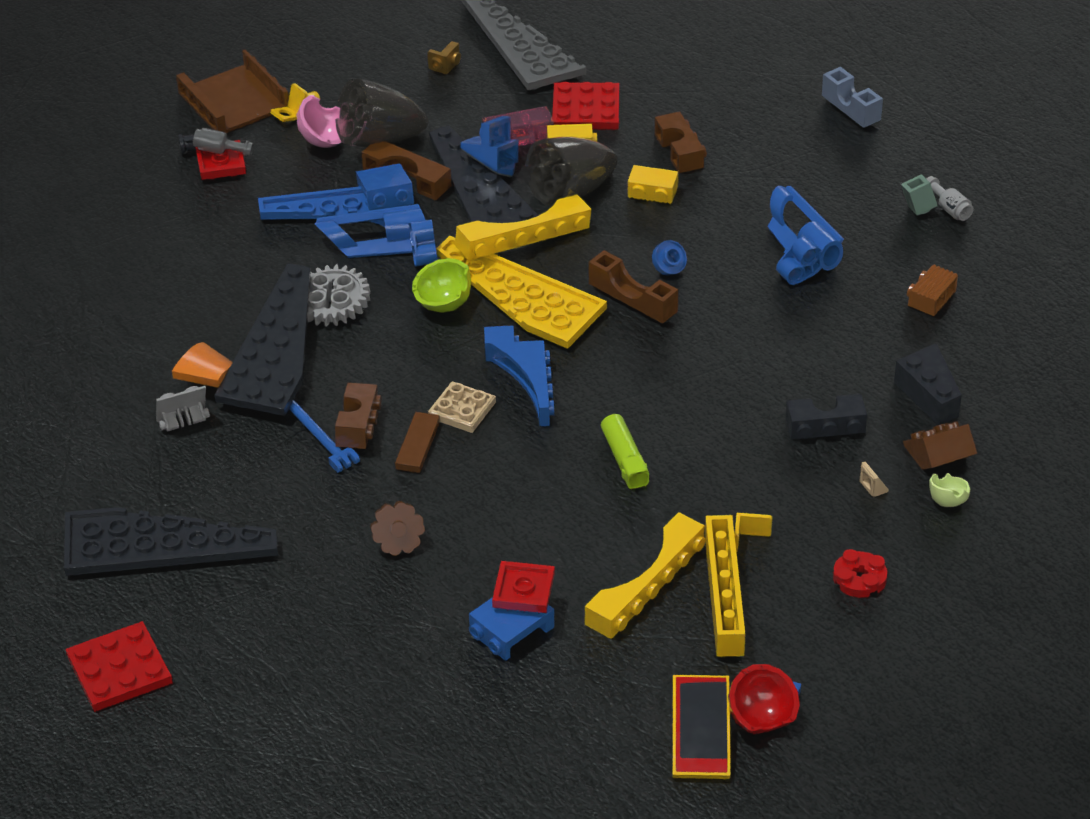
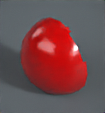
(763, 699)

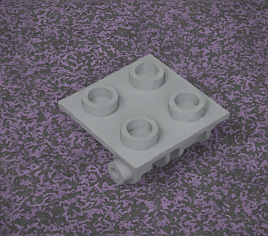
(175, 405)

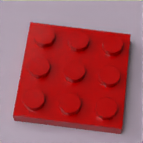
(586, 104)
(118, 666)

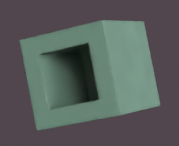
(919, 195)

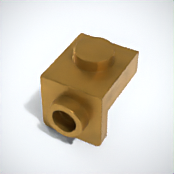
(444, 60)

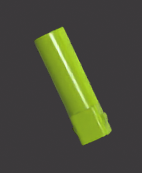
(625, 451)

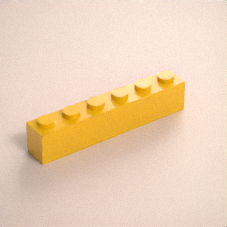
(724, 586)

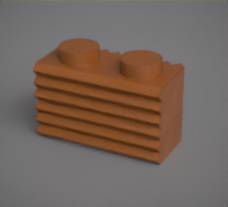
(932, 290)

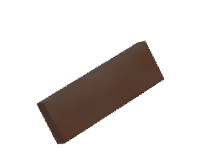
(417, 442)

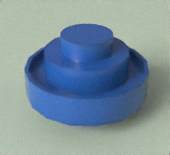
(669, 258)

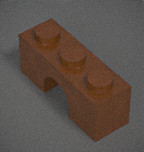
(686, 149)
(359, 416)

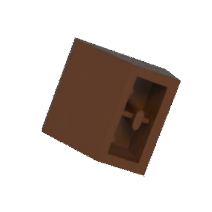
(941, 444)

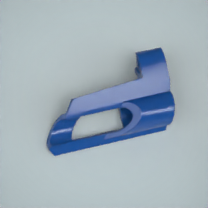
(405, 232)
(814, 247)

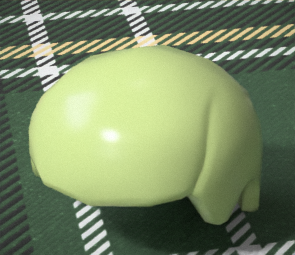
(949, 490)

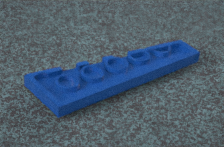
(314, 204)

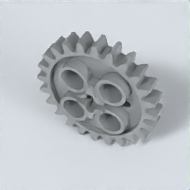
(347, 297)

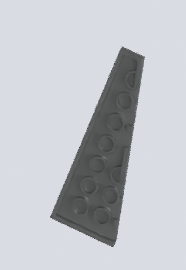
(523, 47)

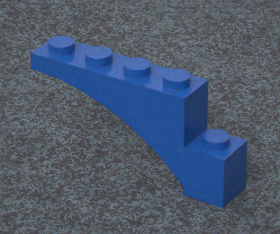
(526, 363)

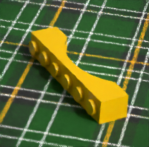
(485, 238)
(616, 606)

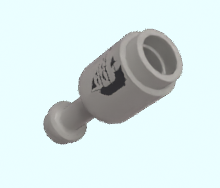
(952, 201)

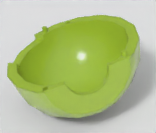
(442, 285)

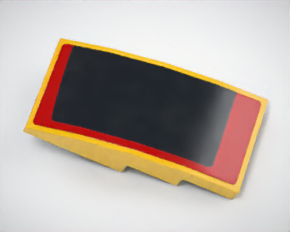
(701, 727)

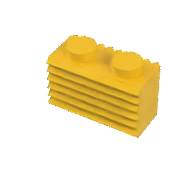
(652, 184)

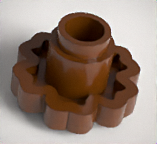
(397, 528)

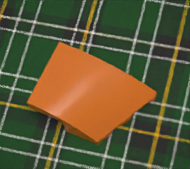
(202, 366)

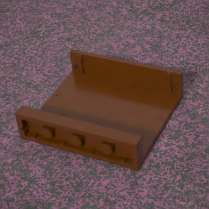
(234, 96)

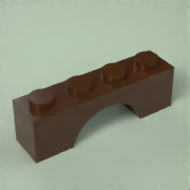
(431, 177)
(611, 277)

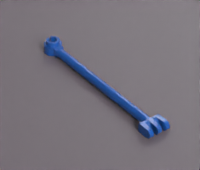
(338, 456)

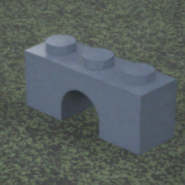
(862, 107)

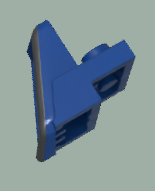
(494, 146)

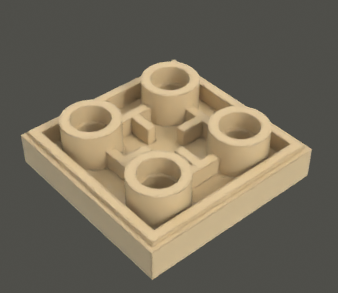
(462, 406)

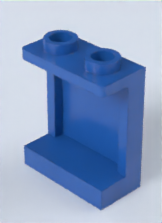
(386, 187)
(506, 627)

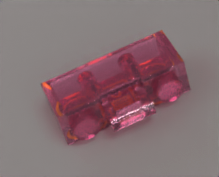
(528, 125)

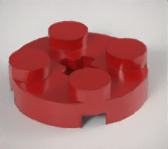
(856, 561)

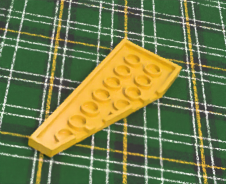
(530, 298)

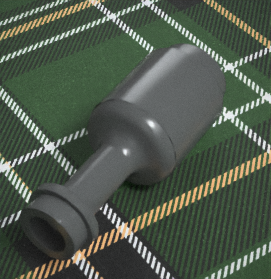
(217, 142)

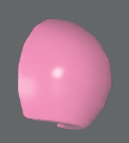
(318, 123)

